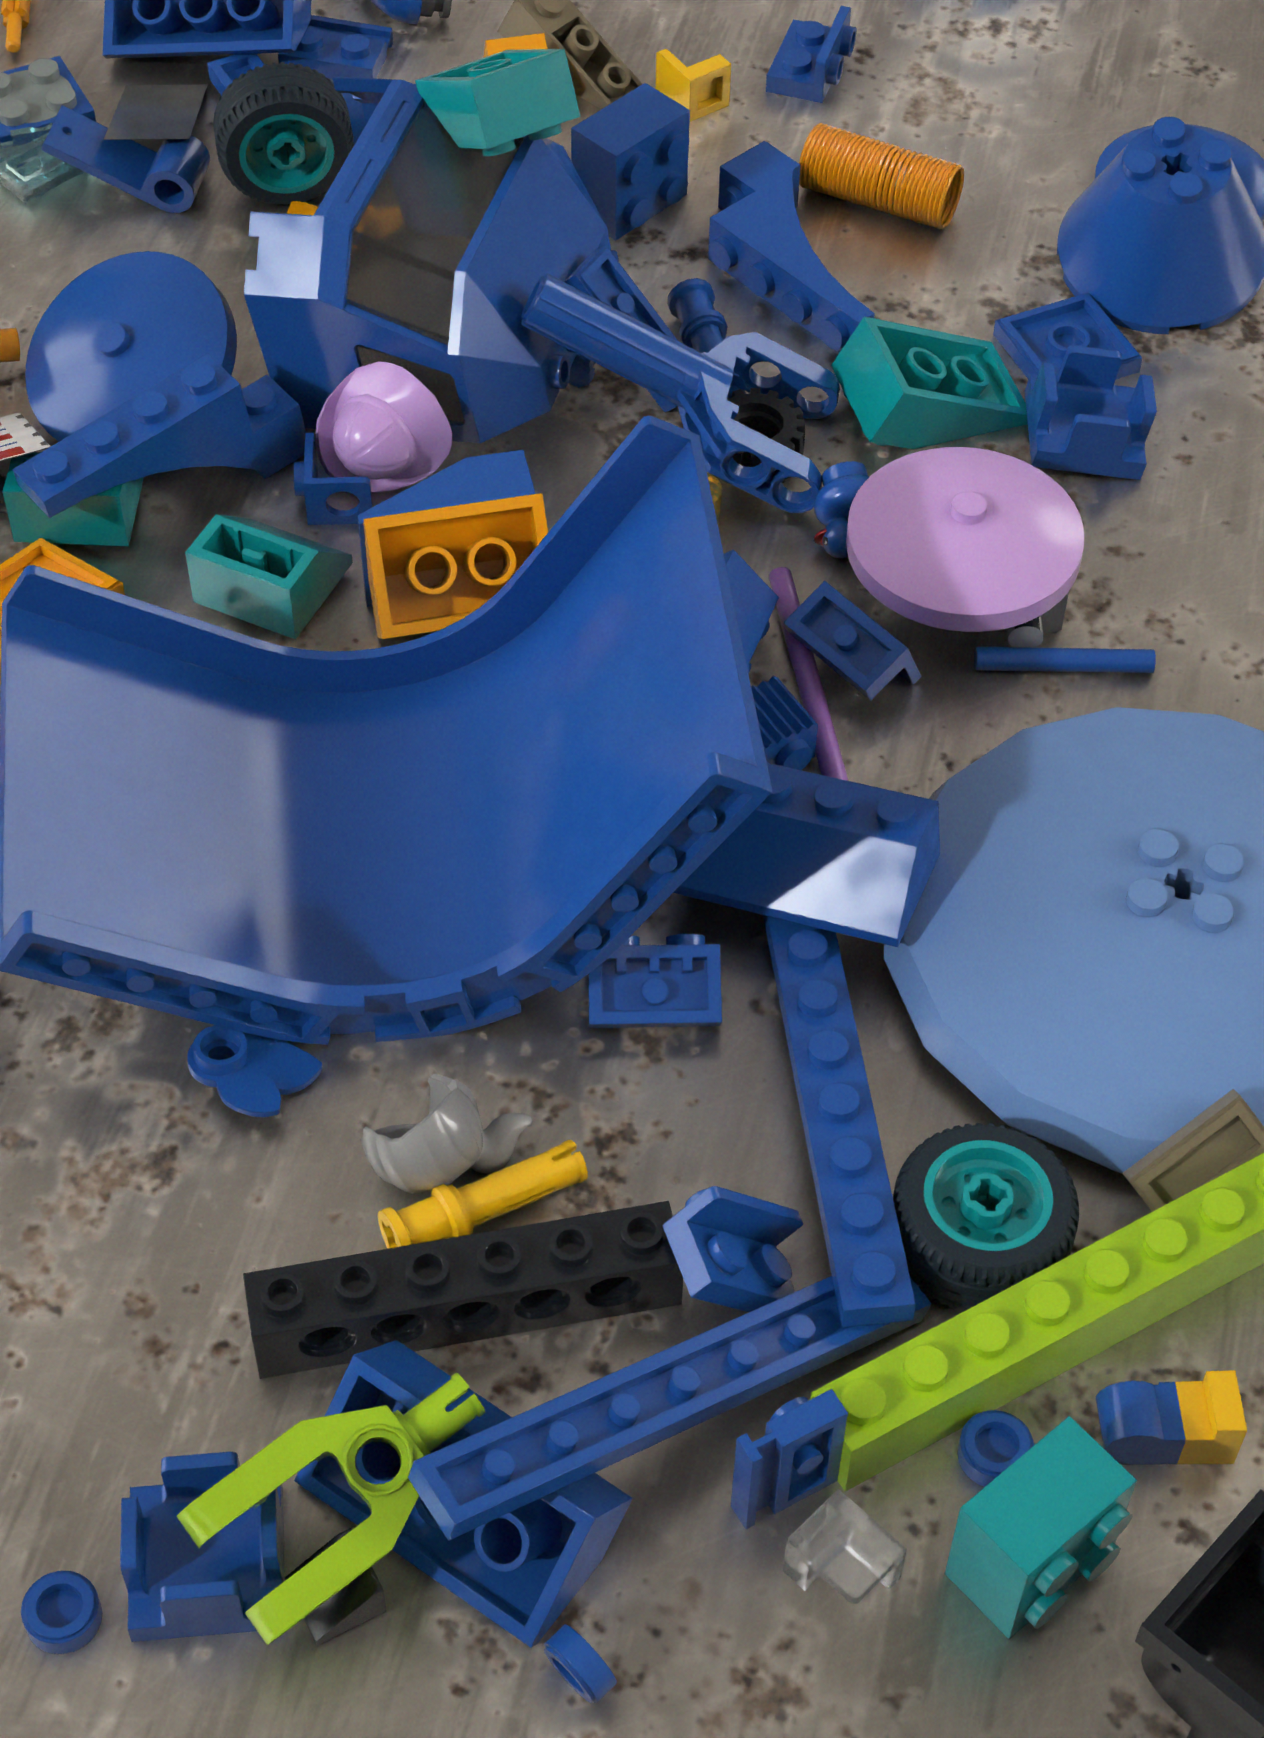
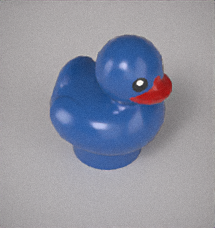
(834, 502)

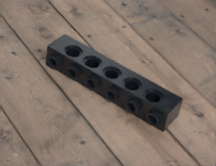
(462, 1288)

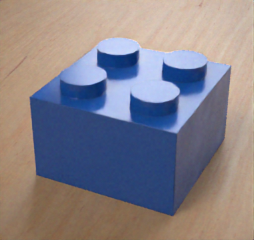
(633, 157)

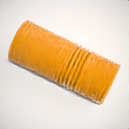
(866, 174)

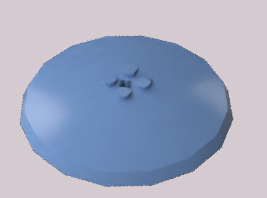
(1098, 929)

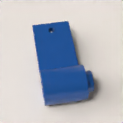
(160, 178)

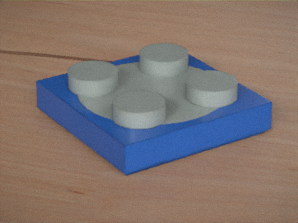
(35, 94)

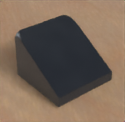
(347, 1608)

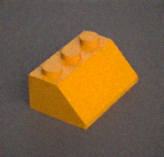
(446, 560)

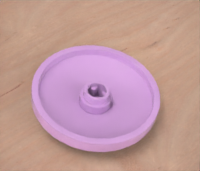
(964, 539)

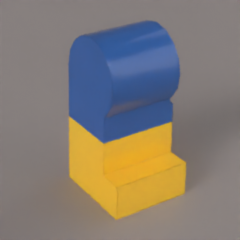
(1173, 1421)

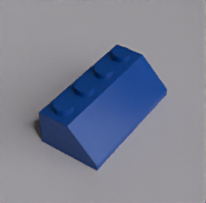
(202, 27)
(826, 857)
(510, 1569)

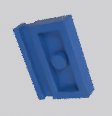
(342, 48)
(792, 1459)

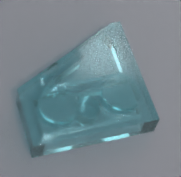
(28, 169)

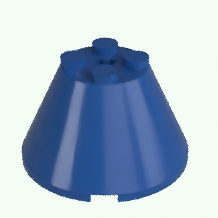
(1165, 233)

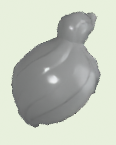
(444, 1142)

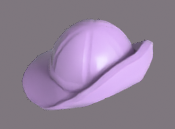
(382, 428)

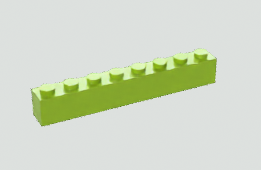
(1049, 1322)

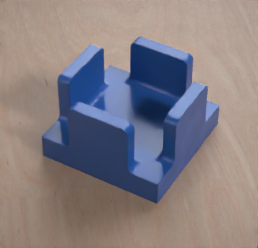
(1086, 420)
(191, 1589)

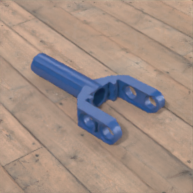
(696, 384)

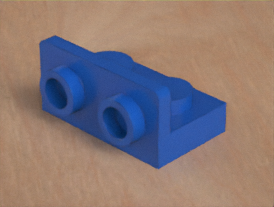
(812, 58)
(658, 985)
(730, 1248)

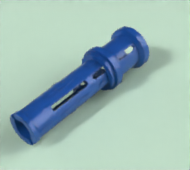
(700, 322)

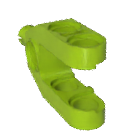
(341, 1438)

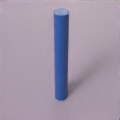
(1064, 659)

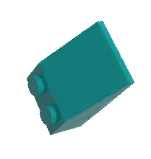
(925, 385)

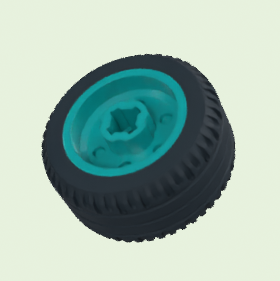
(282, 133)
(982, 1212)

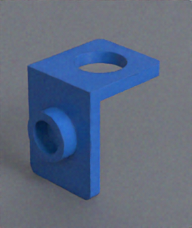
(319, 489)

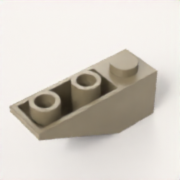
(594, 66)

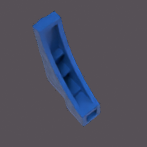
(766, 249)
(177, 424)

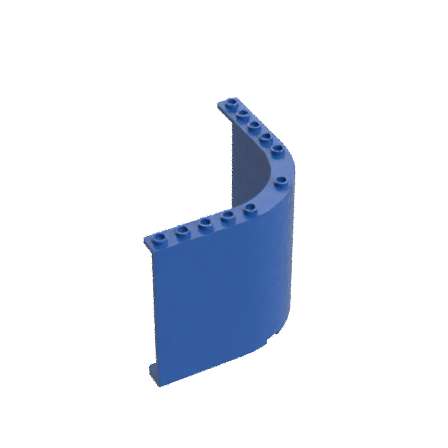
(390, 823)

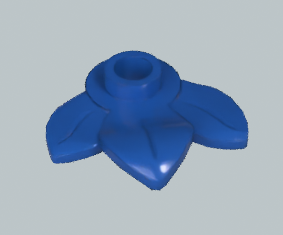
(250, 1069)

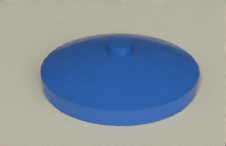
(121, 334)

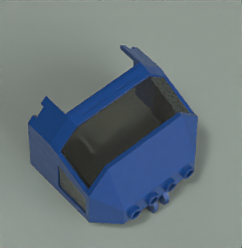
(425, 268)

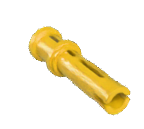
(457, 1211)

